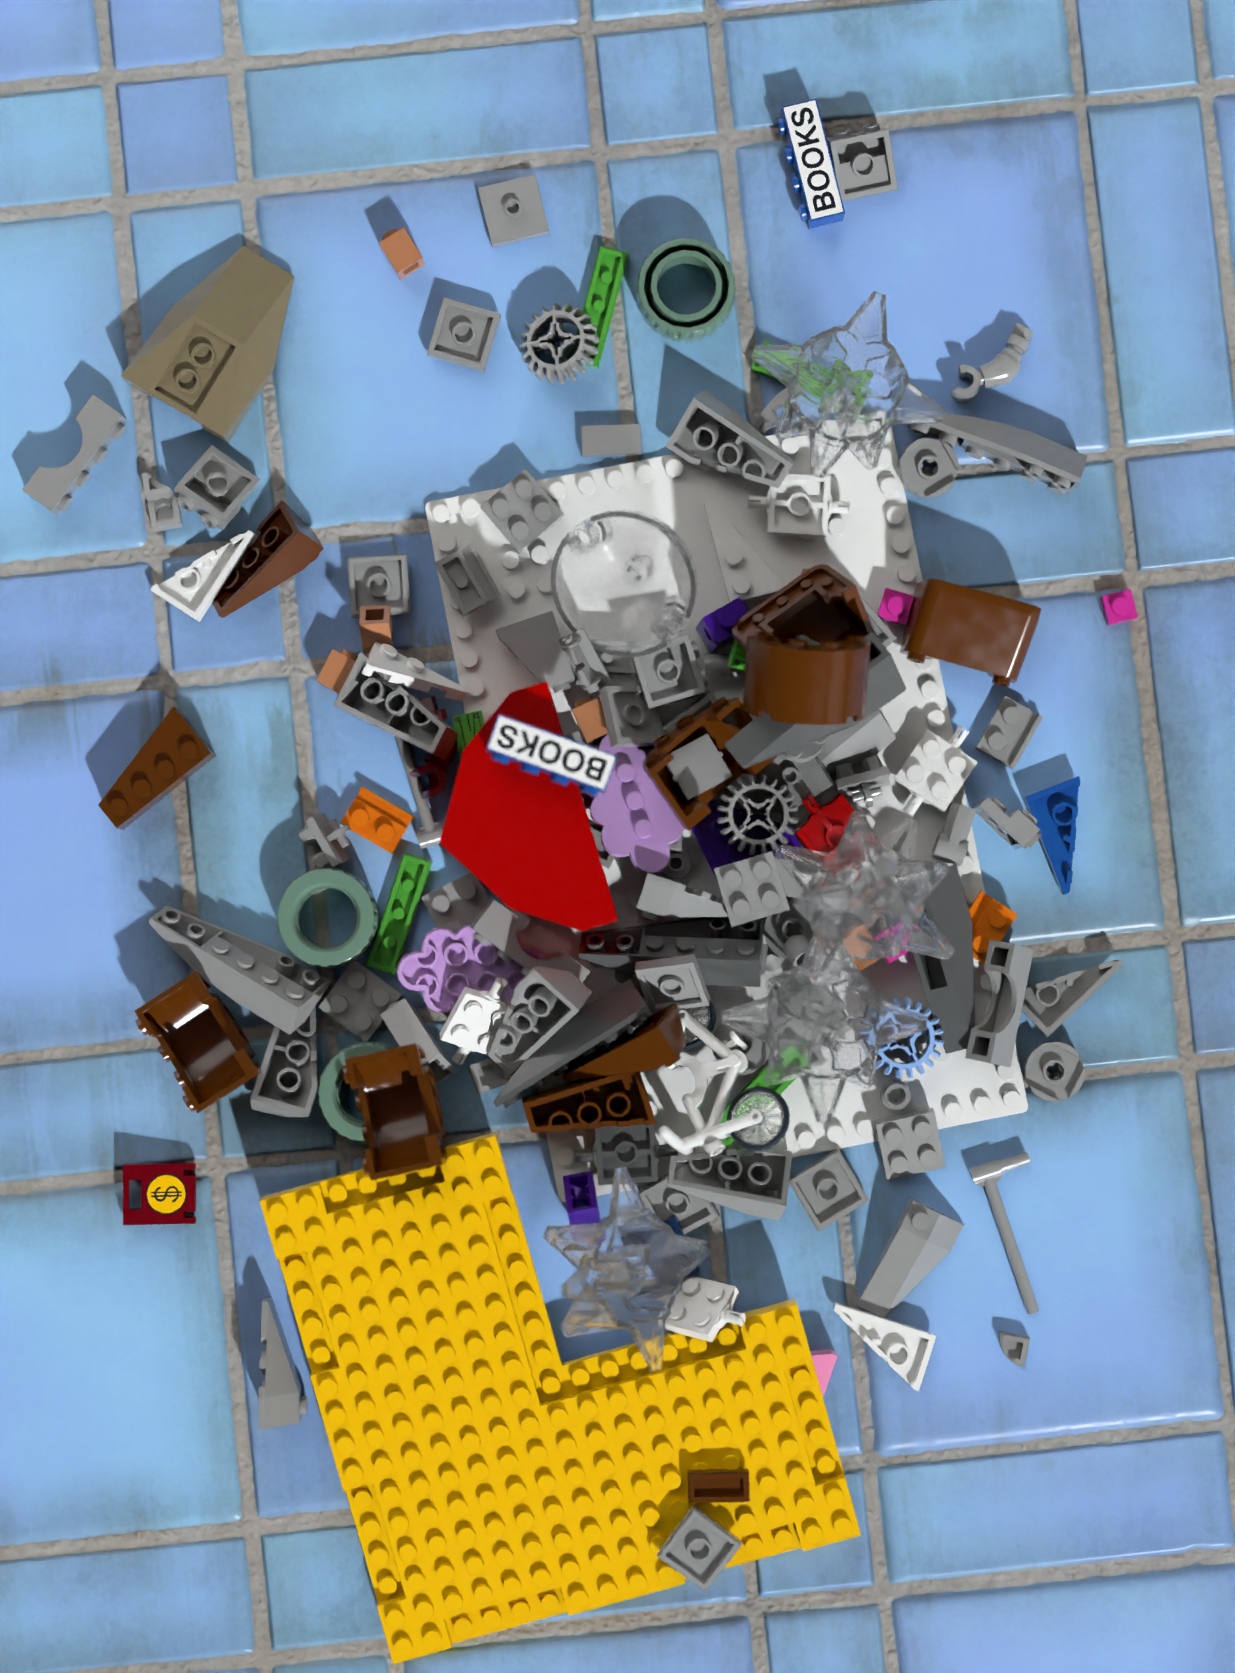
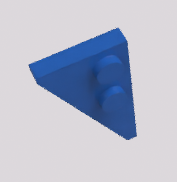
(1056, 817)

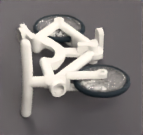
(755, 1117)

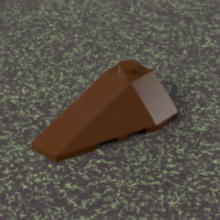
(278, 553)
(647, 1048)

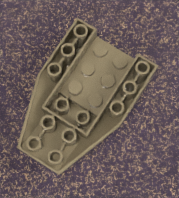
(217, 344)

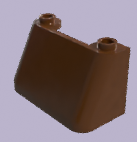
(813, 605)
(969, 629)

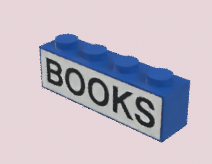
(811, 163)
(550, 754)

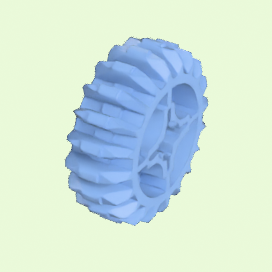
(915, 1060)

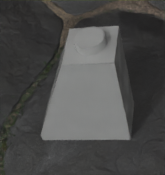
(538, 649)
(409, 1029)

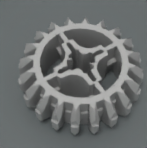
(536, 343)
(776, 795)

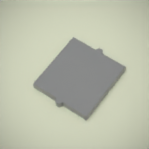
(698, 767)

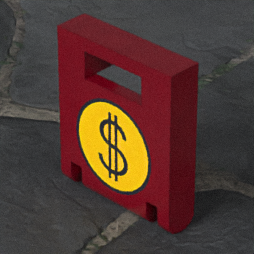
(164, 1193)

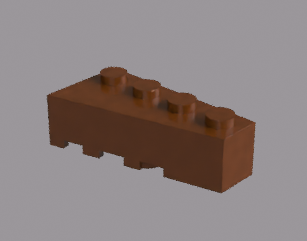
(158, 768)
(590, 1104)

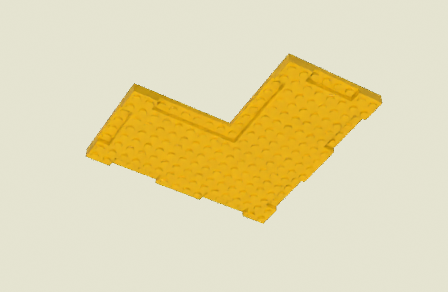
(488, 1466)

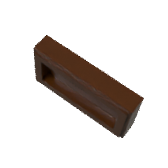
(718, 1485)

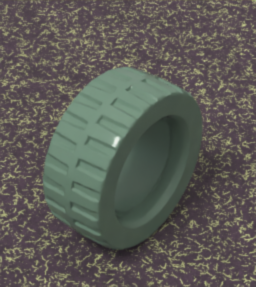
(683, 326)
(290, 917)
(331, 1086)

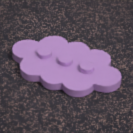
(634, 813)
(454, 961)

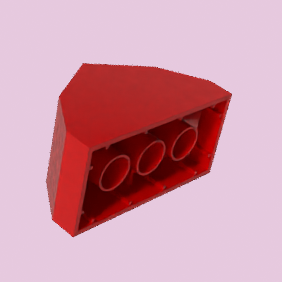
(524, 831)

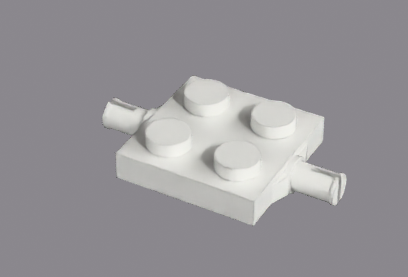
(799, 506)
(935, 771)
(475, 1020)
(703, 1308)

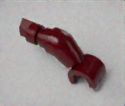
(434, 766)

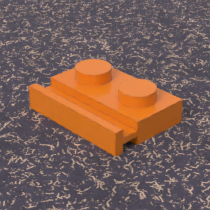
(377, 820)
(990, 922)

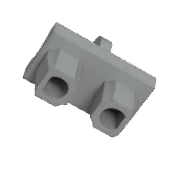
(865, 784)
(330, 839)

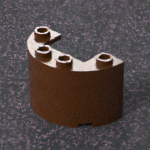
(806, 681)
(721, 722)
(200, 1041)
(398, 1111)

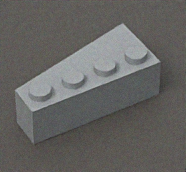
(394, 710)

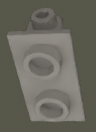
(584, 660)

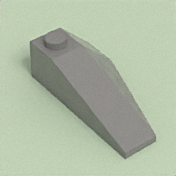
(722, 439)
(856, 743)
(675, 900)
(536, 1012)
(288, 1072)
(736, 1179)
(912, 1251)
(281, 1392)

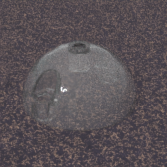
(606, 596)

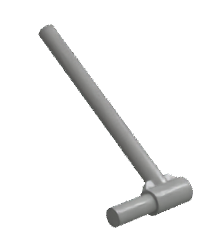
(430, 832)
(987, 1175)

